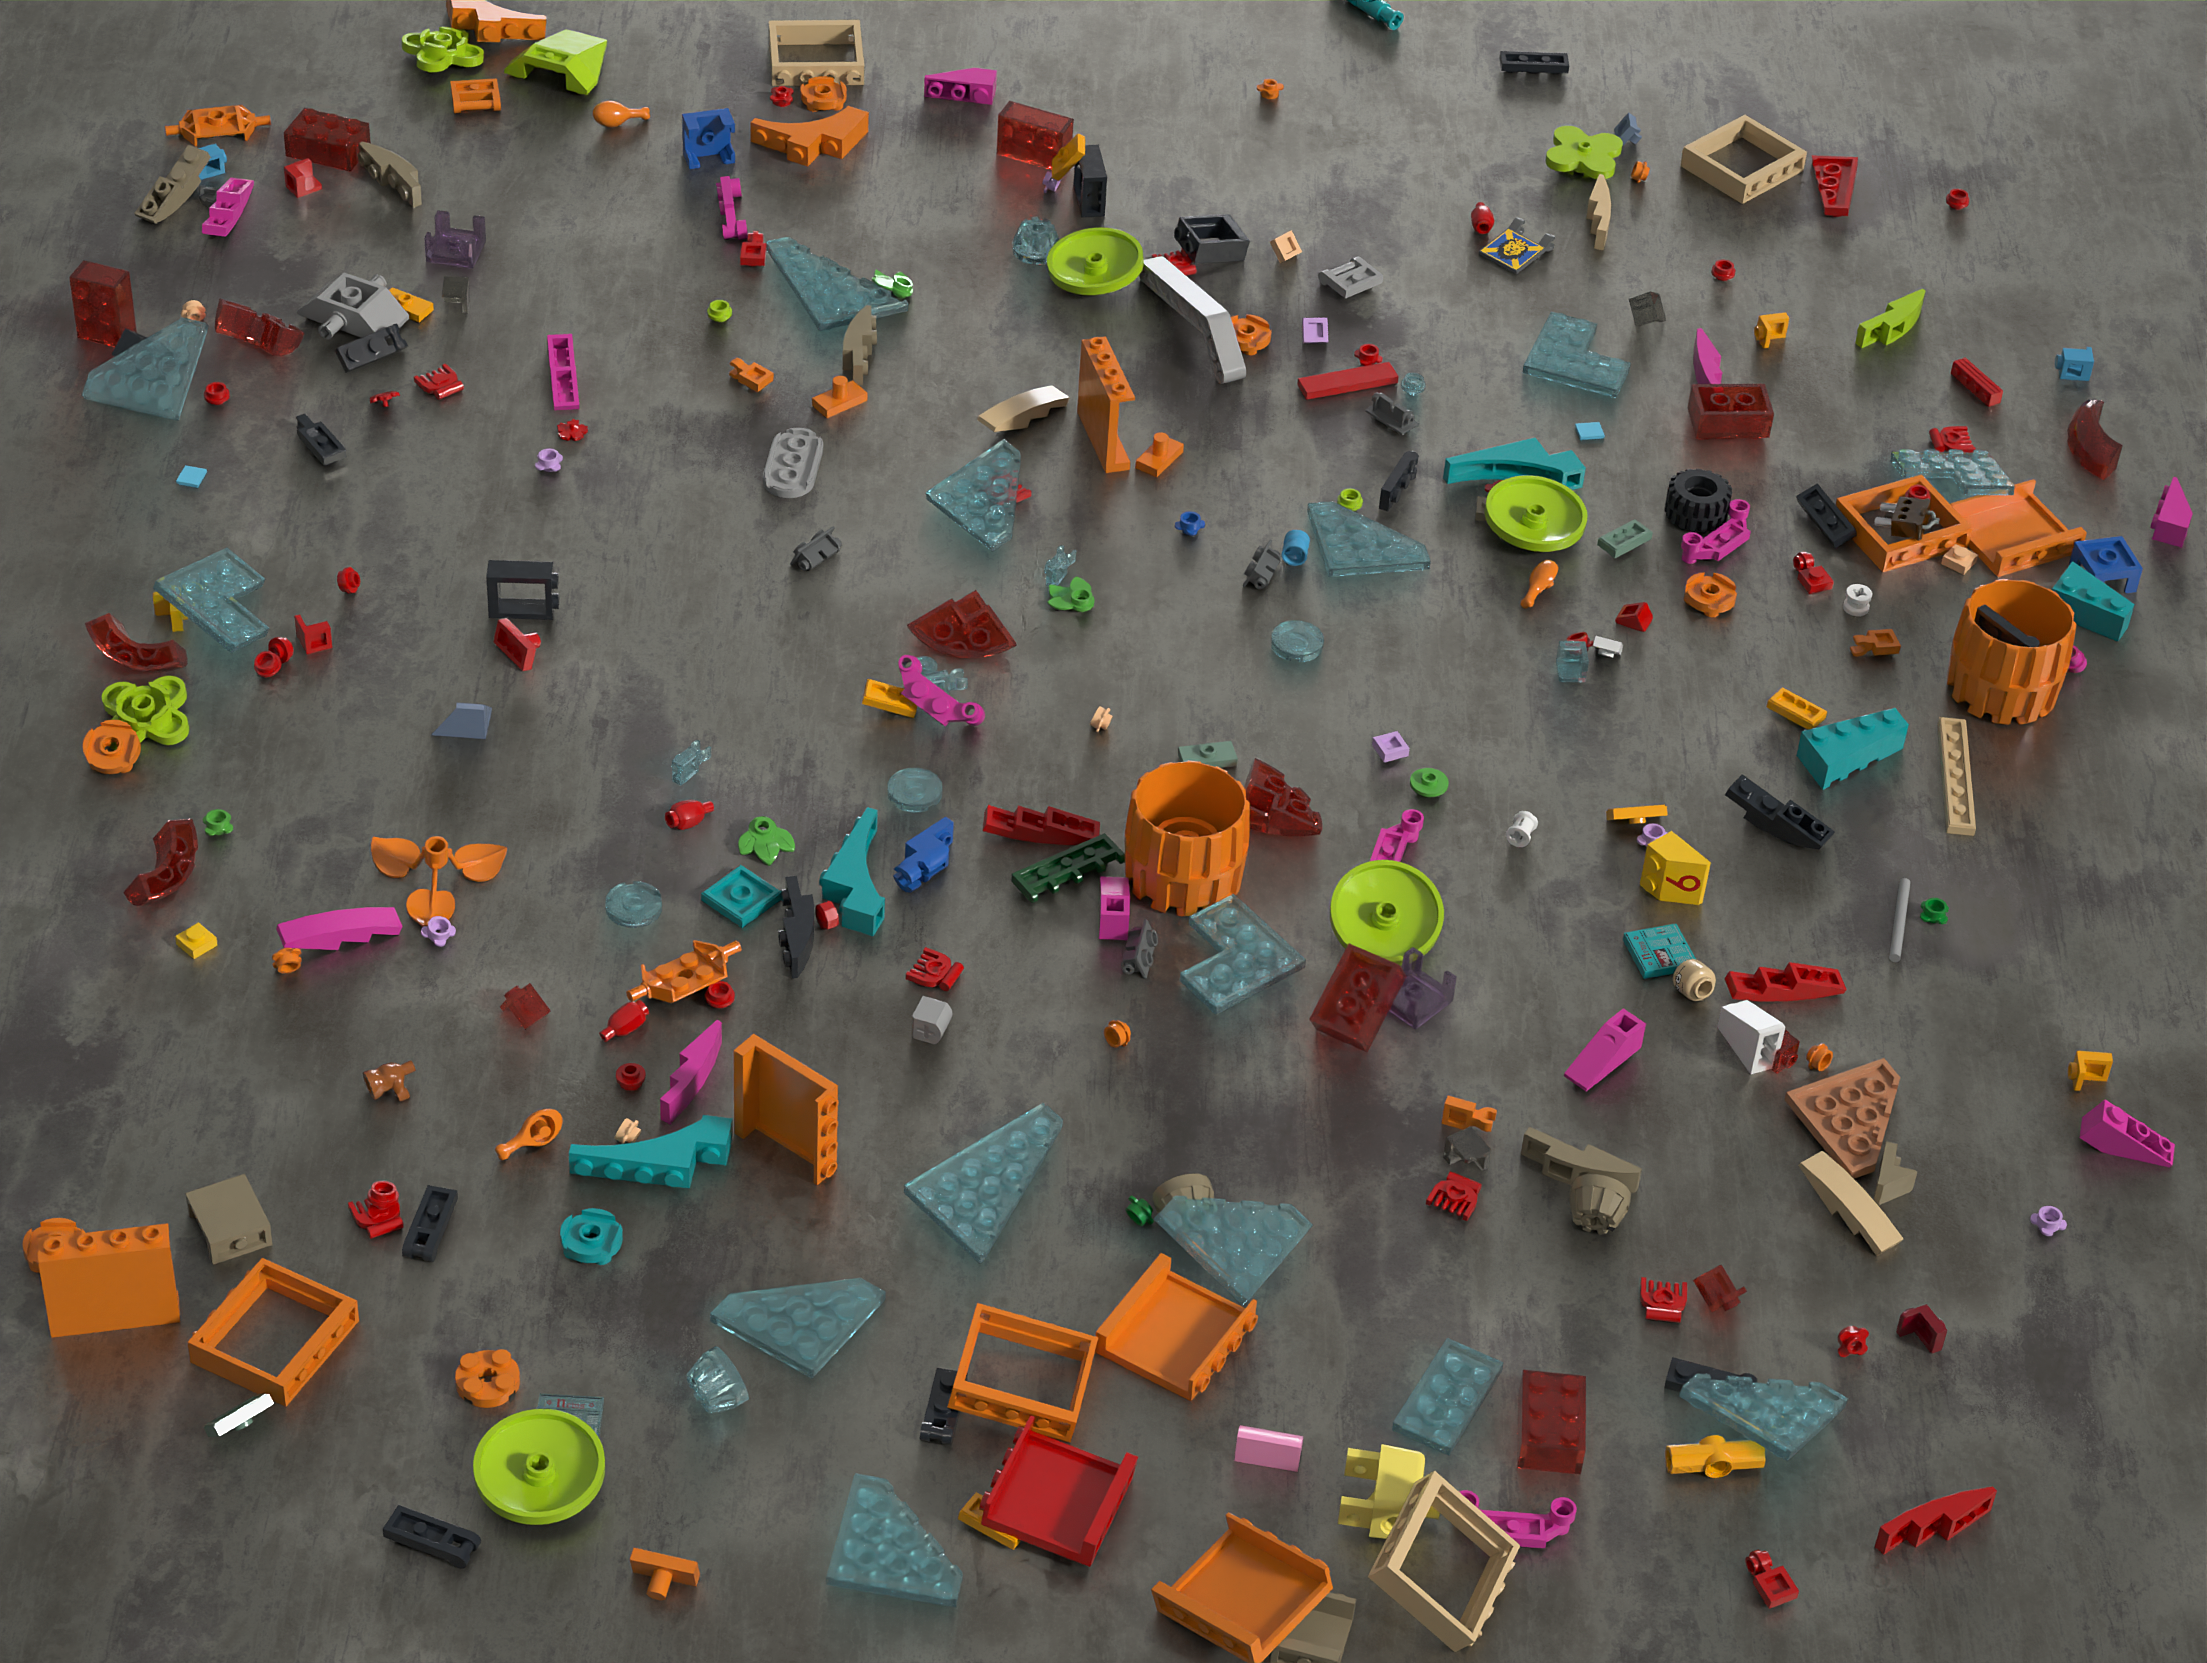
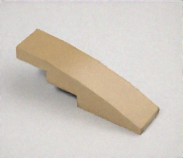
(1599, 211)
(1019, 409)
(1852, 1202)

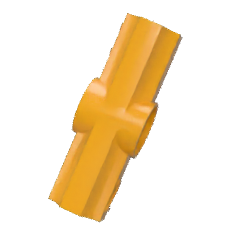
(1714, 1456)

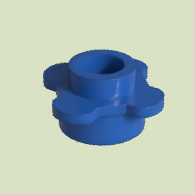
(1190, 523)

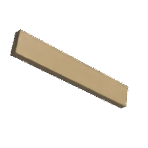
(1956, 776)

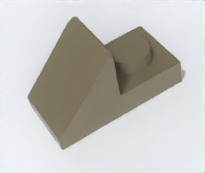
(1892, 1179)

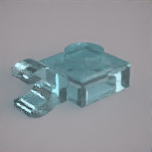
(1057, 567)
(947, 681)
(687, 763)

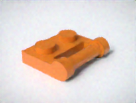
(475, 95)

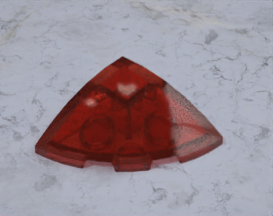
(963, 629)
(1277, 806)

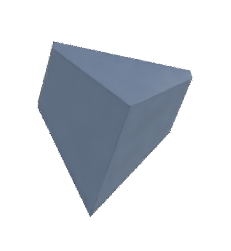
(466, 722)

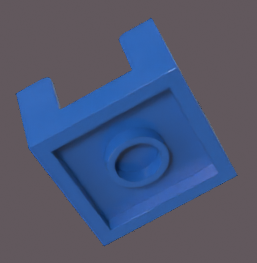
(707, 134)
(2108, 560)

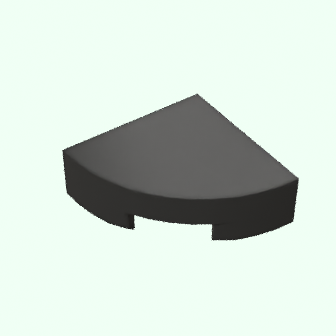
(208, 195)

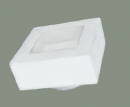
(1607, 647)

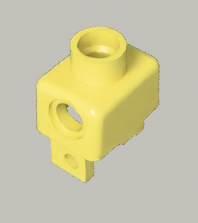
(1395, 1475)

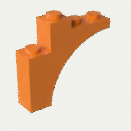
(494, 22)
(807, 140)

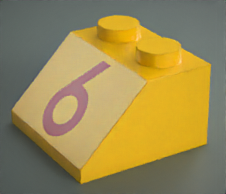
(1674, 871)

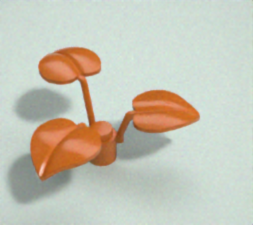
(397, 855)

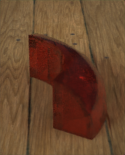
(262, 331)
(2090, 442)
(115, 643)
(174, 864)

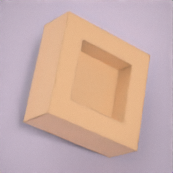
(1285, 246)
(1959, 559)

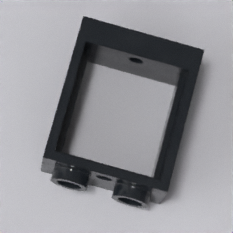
(1091, 183)
(1230, 246)
(521, 572)

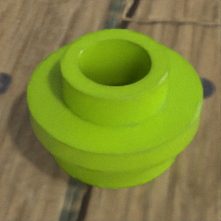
(719, 310)
(1350, 499)

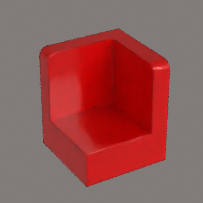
(300, 178)
(313, 637)

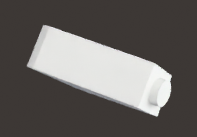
(1751, 1034)

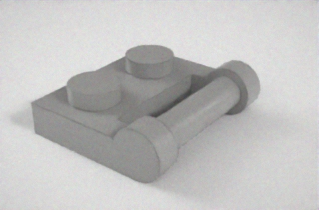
(1351, 277)

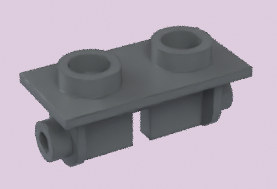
(1395, 417)
(808, 554)
(1262, 569)
(1139, 949)

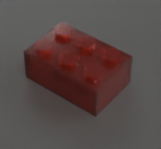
(1032, 134)
(326, 139)
(102, 302)
(1730, 411)
(1358, 997)
(1551, 1422)

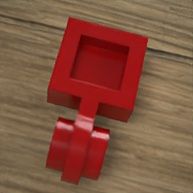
(754, 251)
(1812, 578)
(1772, 1584)

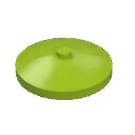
(1095, 261)
(1535, 513)
(1387, 909)
(539, 1466)

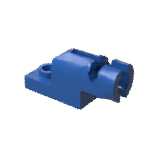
(925, 855)

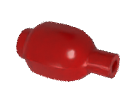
(1482, 218)
(687, 813)
(625, 1020)

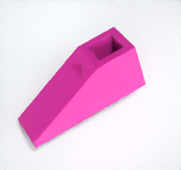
(964, 85)
(2172, 516)
(1114, 908)
(1607, 1049)
(2122, 1135)

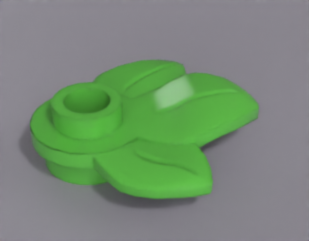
(899, 284)
(1075, 597)
(765, 842)

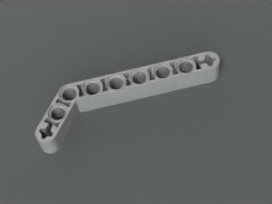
(1201, 312)

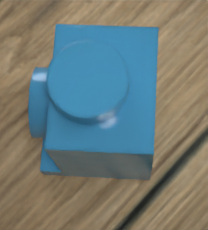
(216, 163)
(2075, 364)

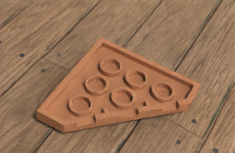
(1849, 1113)

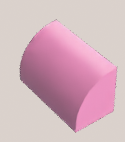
(1268, 1448)

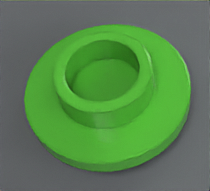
(1429, 782)

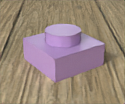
(1314, 330)
(1390, 746)

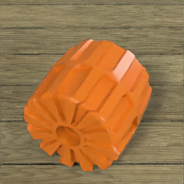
(2009, 677)
(1186, 836)

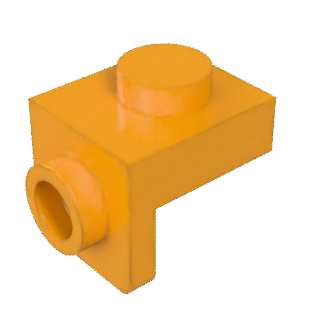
(1771, 327)
(164, 607)
(2089, 1066)

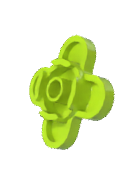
(442, 48)
(1583, 153)
(150, 709)

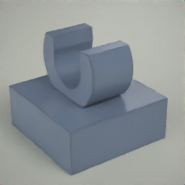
(1628, 129)

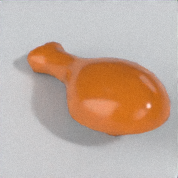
(614, 114)
(1540, 579)
(536, 1131)

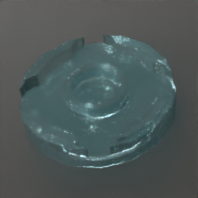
(1297, 640)
(914, 789)
(633, 904)

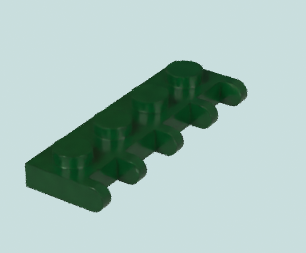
(1067, 866)

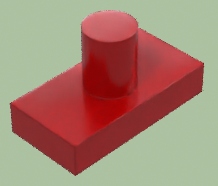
(515, 644)

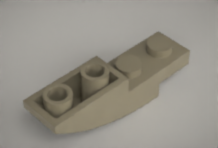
(392, 170)
(175, 189)
(858, 343)
(1567, 1163)

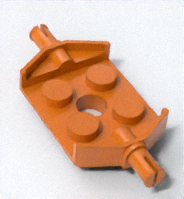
(204, 123)
(685, 974)

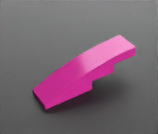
(229, 206)
(1706, 360)
(331, 928)
(694, 1068)

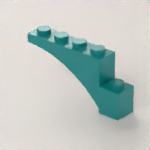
(1513, 460)
(849, 880)
(660, 1160)

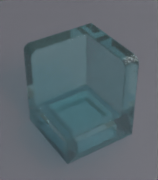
(1572, 661)

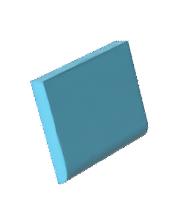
(1589, 430)
(191, 476)

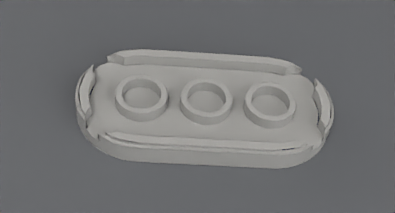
(793, 463)

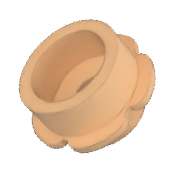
(193, 310)
(1101, 719)
(628, 1132)

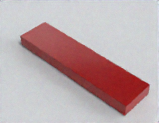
(1347, 380)

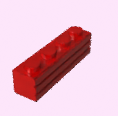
(1976, 382)

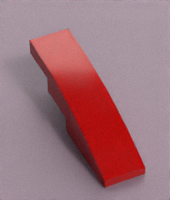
(1033, 826)
(1791, 984)
(1942, 1516)

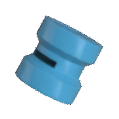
(1295, 547)

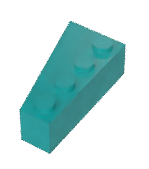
(1850, 745)

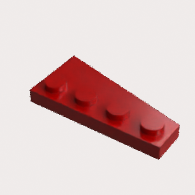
(1835, 182)

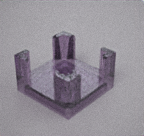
(455, 245)
(1421, 994)

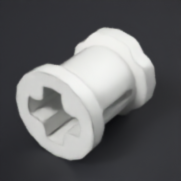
(1521, 829)

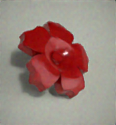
(384, 397)
(572, 430)

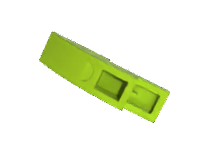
(1892, 324)

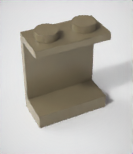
(230, 1218)
(1320, 1634)

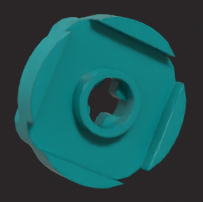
(594, 1250)

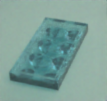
(1447, 1396)

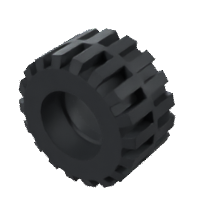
(1698, 500)

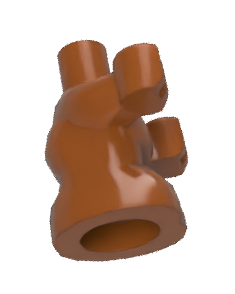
(388, 1077)

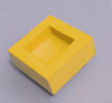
(196, 940)

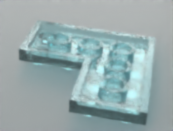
(1563, 357)
(1972, 472)
(208, 597)
(1248, 955)

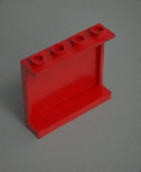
(1056, 1495)

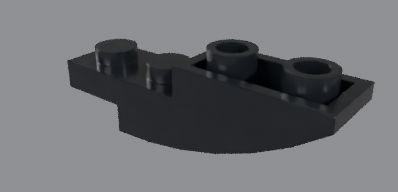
(1783, 821)
(797, 927)

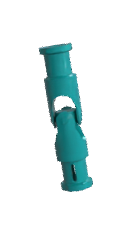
(1380, 11)

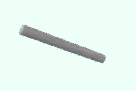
(1899, 920)

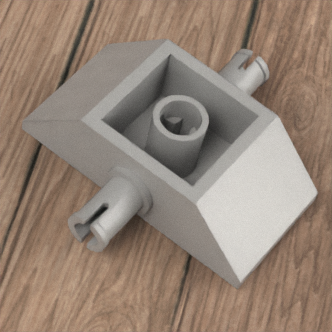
(354, 306)

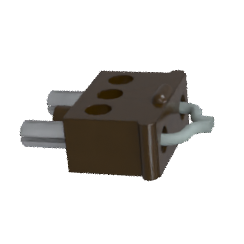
(1907, 517)

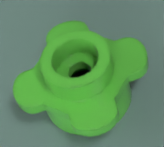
(217, 822)

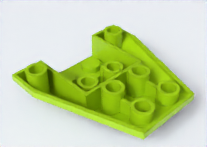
(565, 52)

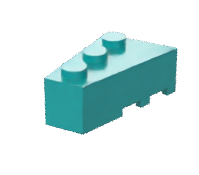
(2094, 603)

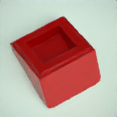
(1635, 616)

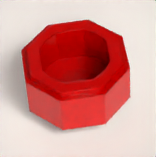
(826, 915)

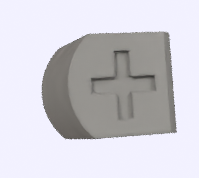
(930, 1020)

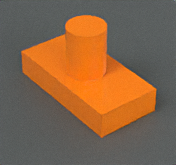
(840, 398)
(1159, 454)
(663, 1570)

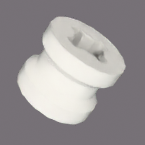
(1857, 600)

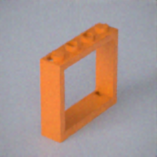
(1908, 551)
(266, 1274)
(1012, 1408)

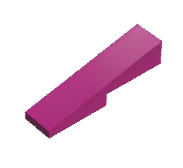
(563, 372)

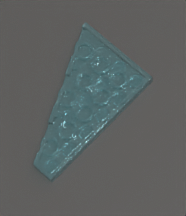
(827, 289)
(983, 1183)

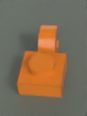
(751, 375)
(1879, 641)
(1463, 1114)

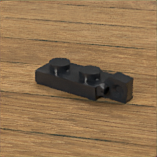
(320, 440)

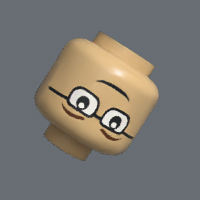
(1694, 980)

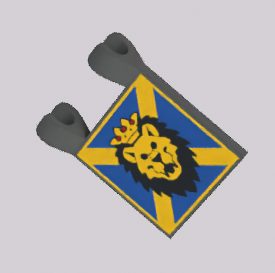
(1514, 250)

